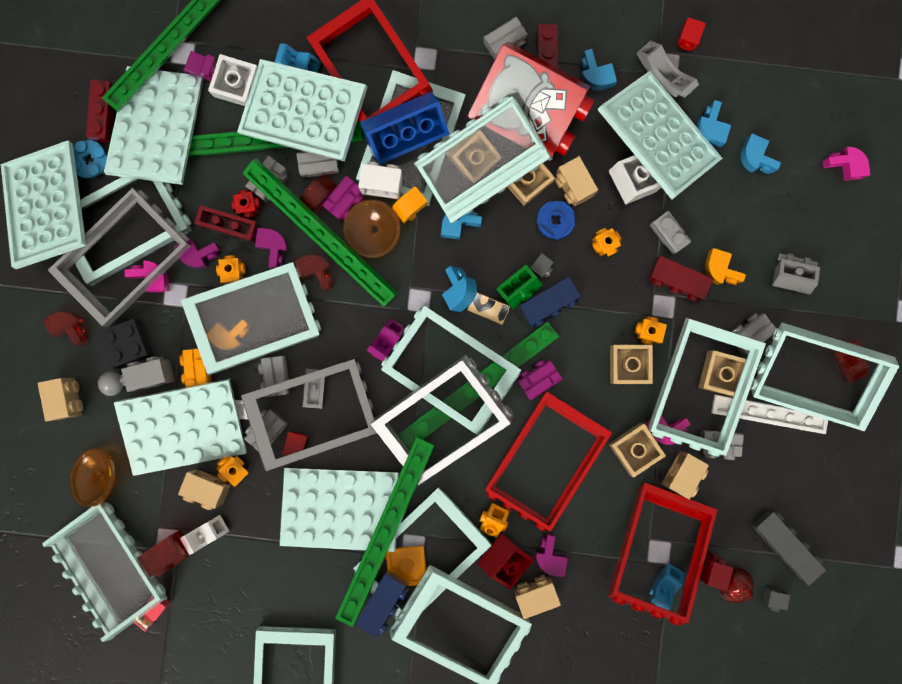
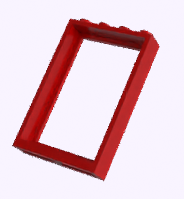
(347, 20)
(579, 419)
(686, 507)

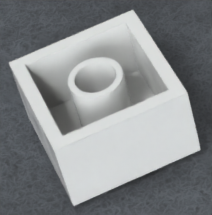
(232, 80)
(633, 179)
(381, 180)

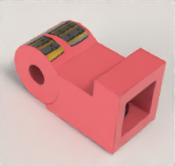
(149, 618)

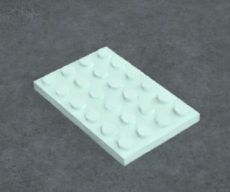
(302, 109)
(156, 129)
(660, 134)
(42, 205)
(180, 427)
(333, 507)

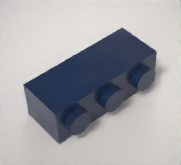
(550, 302)
(383, 604)

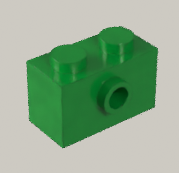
(519, 287)

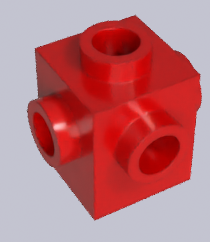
(252, 206)

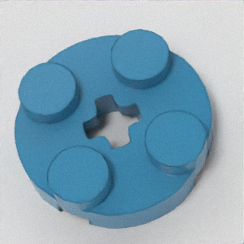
(82, 150)

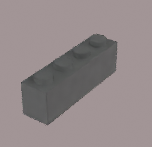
(788, 547)

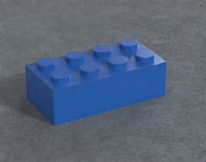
(405, 128)

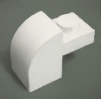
(204, 534)

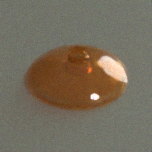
(359, 226)
(92, 478)

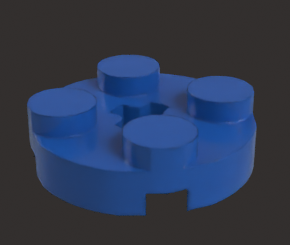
(566, 218)

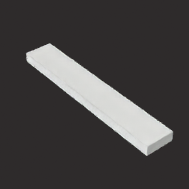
(772, 415)

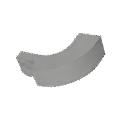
(673, 80)

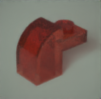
(317, 193)
(315, 265)
(66, 322)
(852, 366)

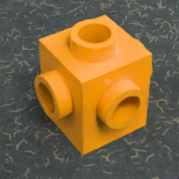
(600, 245)
(224, 267)
(657, 331)
(236, 474)
(494, 520)

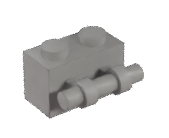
(796, 273)

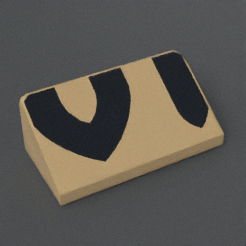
(489, 308)

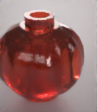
(739, 588)

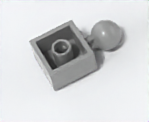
(137, 376)

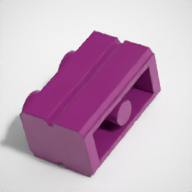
(343, 198)
(539, 379)

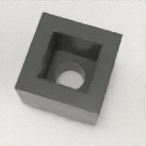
(542, 266)
(776, 599)

